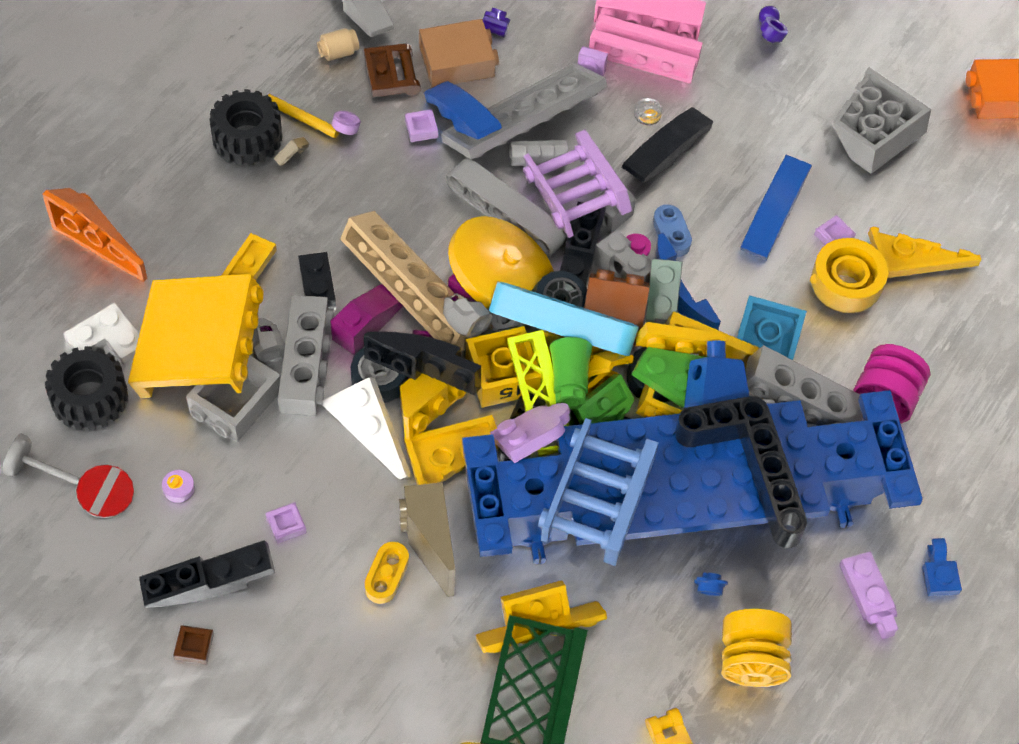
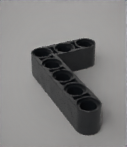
(759, 457)

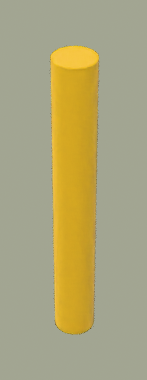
(304, 117)

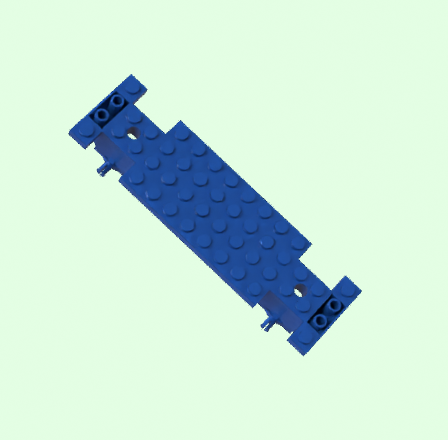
(692, 485)

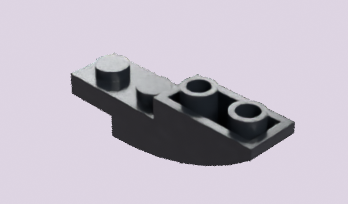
(581, 247)
(420, 354)
(206, 579)

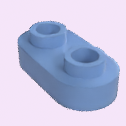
(673, 227)

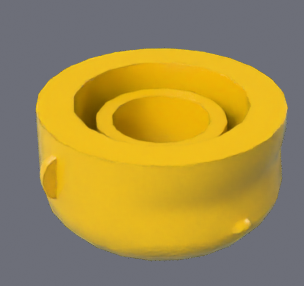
(852, 259)

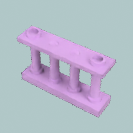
(595, 164)

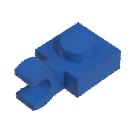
(939, 574)

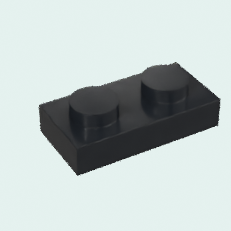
(317, 276)

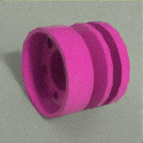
(895, 370)

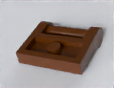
(383, 73)

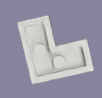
(104, 328)

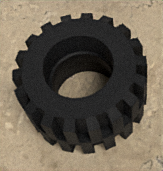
(242, 110)
(81, 368)

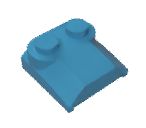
(772, 325)

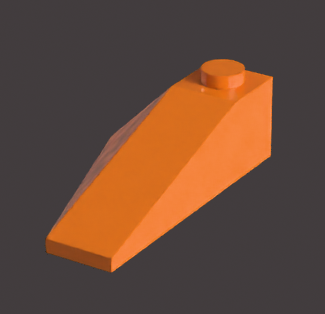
(83, 222)

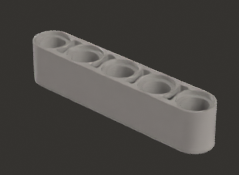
(501, 201)

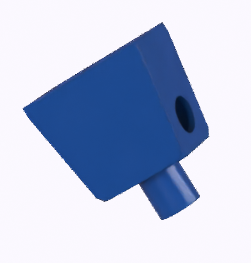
(715, 377)

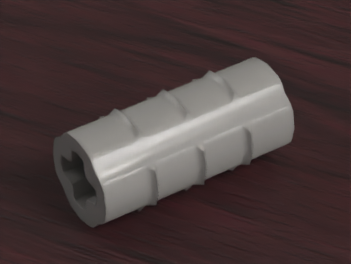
(538, 150)

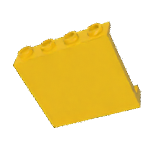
(196, 333)

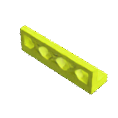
(544, 367)

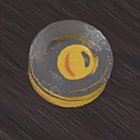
(648, 111)

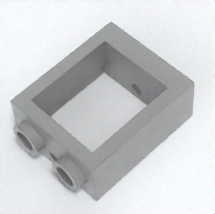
(225, 425)

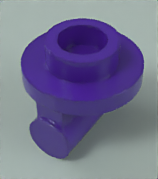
(496, 21)

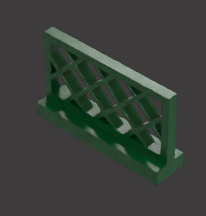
(564, 685)

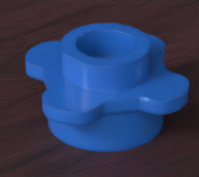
(710, 584)

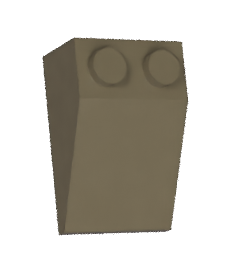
(428, 532)

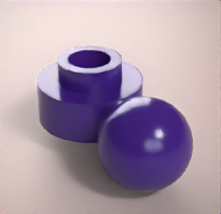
(772, 28)

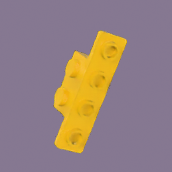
(541, 604)

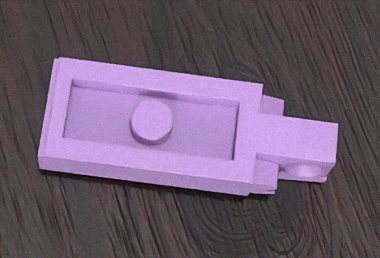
(870, 592)

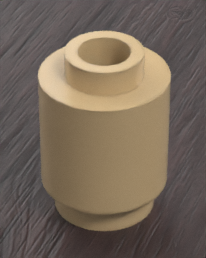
(338, 44)

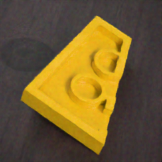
(439, 452)

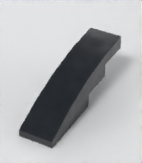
(666, 144)

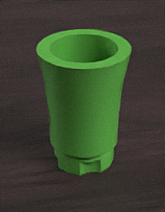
(571, 370)

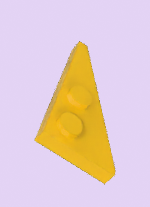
(918, 256)

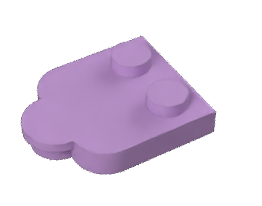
(531, 430)

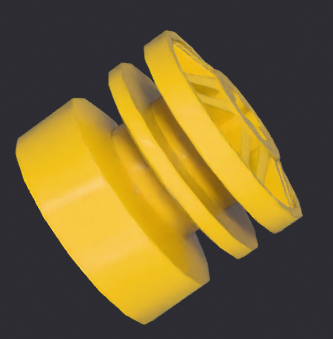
(756, 647)

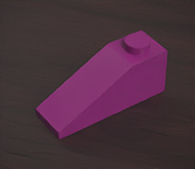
(363, 315)

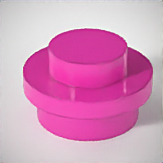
(639, 243)

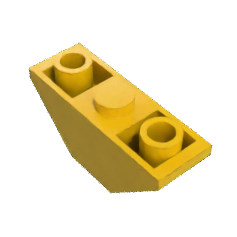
(424, 401)

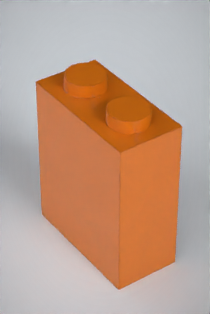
(994, 88)

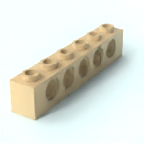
(402, 273)

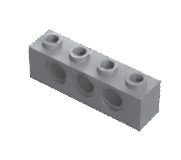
(304, 314)
(784, 380)

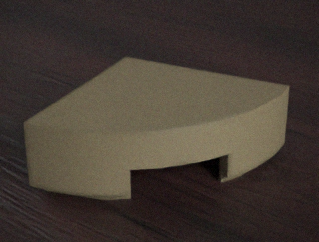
(296, 145)

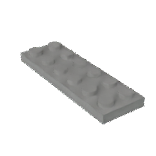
(530, 107)

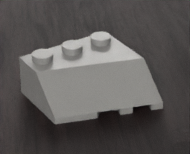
(879, 121)

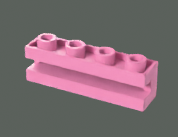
(672, 16)
(646, 48)

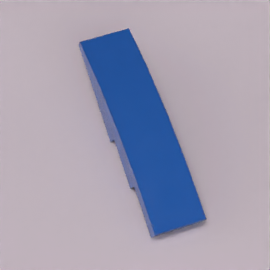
(463, 109)
(775, 207)

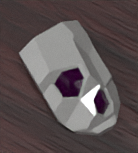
(466, 315)
(267, 342)

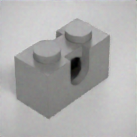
(617, 248)

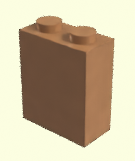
(458, 52)

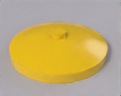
(495, 251)

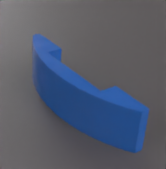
(687, 306)

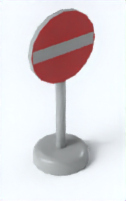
(100, 491)

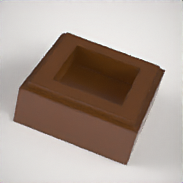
(193, 644)

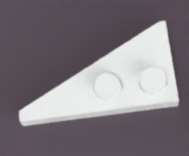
(366, 417)

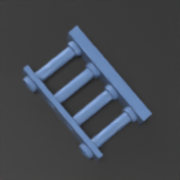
(620, 513)

